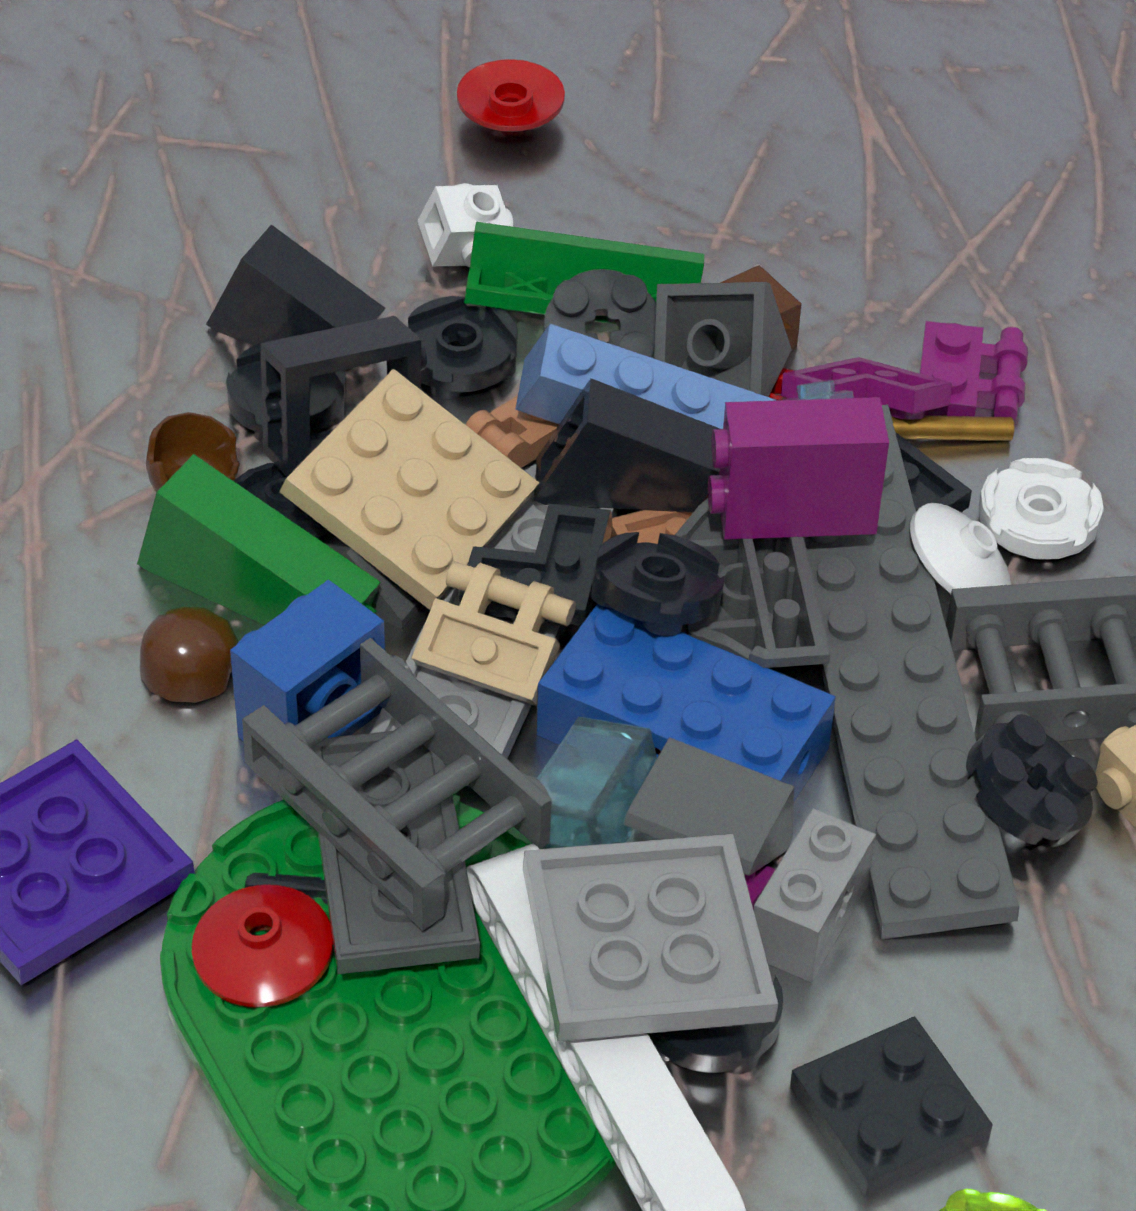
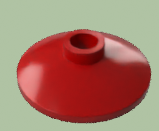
(510, 95)
(264, 967)

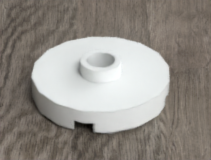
(1041, 508)

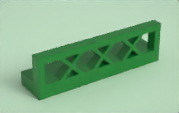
(524, 266)

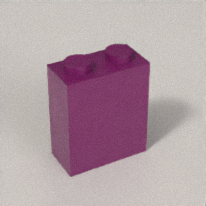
(799, 468)

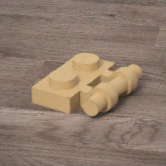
(486, 649)

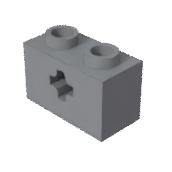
(813, 893)

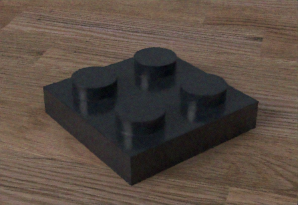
(890, 1106)

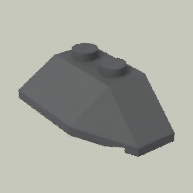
(766, 599)

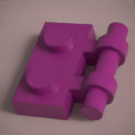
(958, 356)

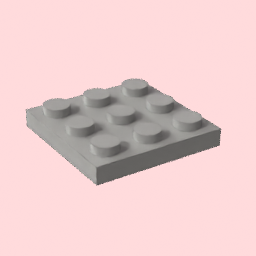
(647, 937)

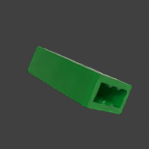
(238, 548)

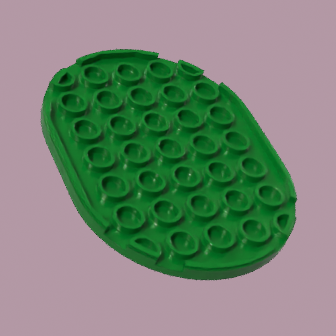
(383, 1080)

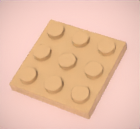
(409, 487)

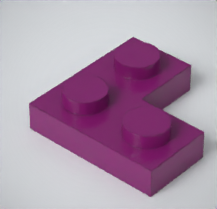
(903, 390)

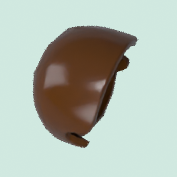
(188, 434)
(187, 654)

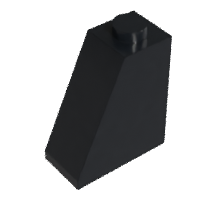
(287, 293)
(625, 455)

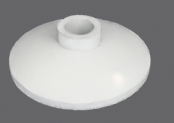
(956, 548)

